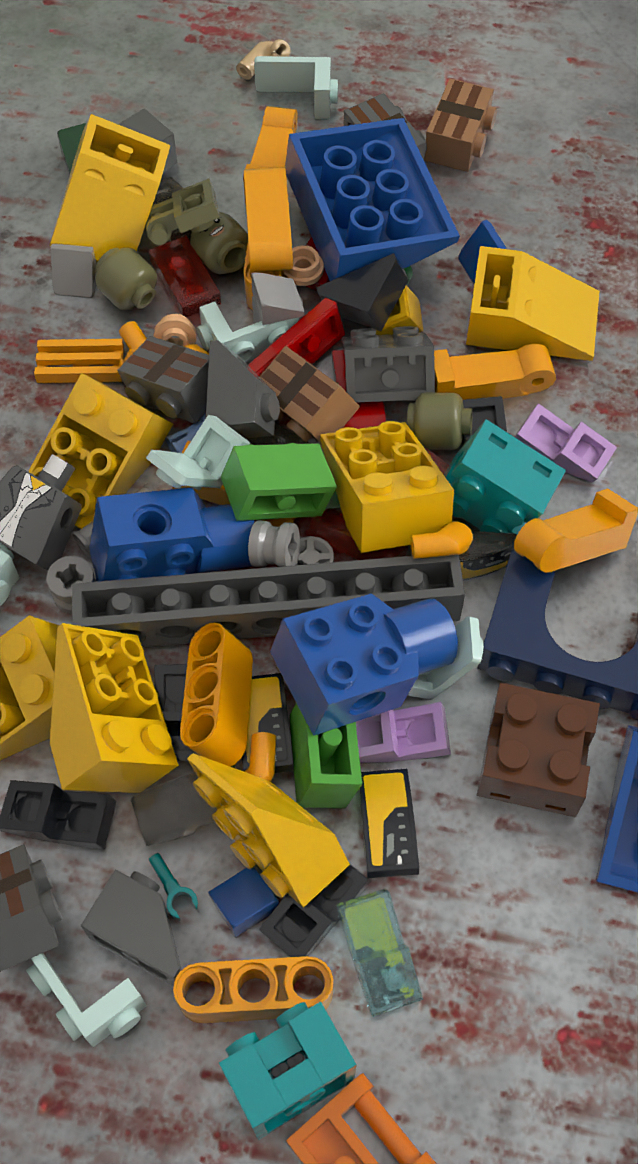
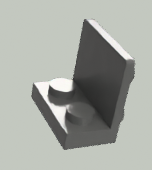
(388, 365)

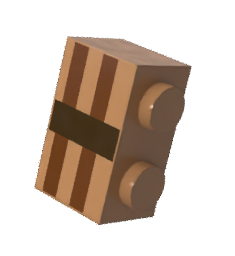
(460, 124)
(307, 396)

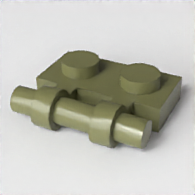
(188, 209)

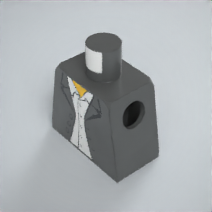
(36, 512)

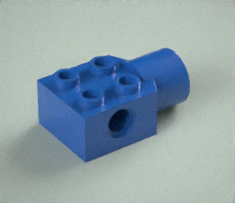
(165, 536)
(360, 656)

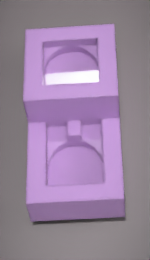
(576, 450)
(404, 734)

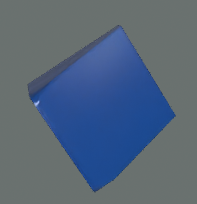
(483, 236)
(244, 900)

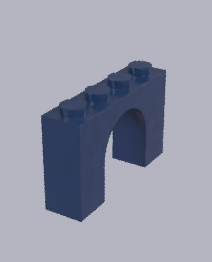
(524, 650)

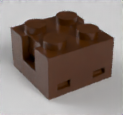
(538, 750)

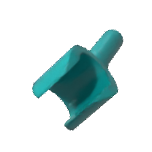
(171, 885)

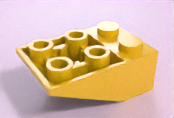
(110, 188)
(528, 303)
(105, 442)
(386, 485)
(26, 684)
(106, 714)
(270, 830)

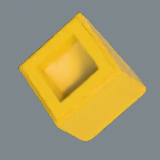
(405, 313)

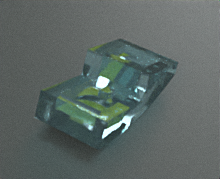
(379, 952)

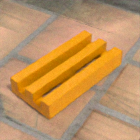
(79, 354)

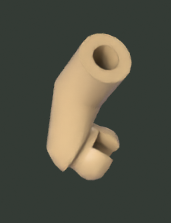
(268, 48)

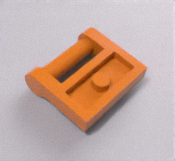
(330, 1139)

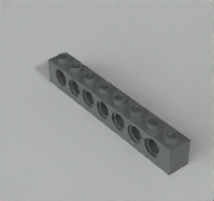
(257, 600)

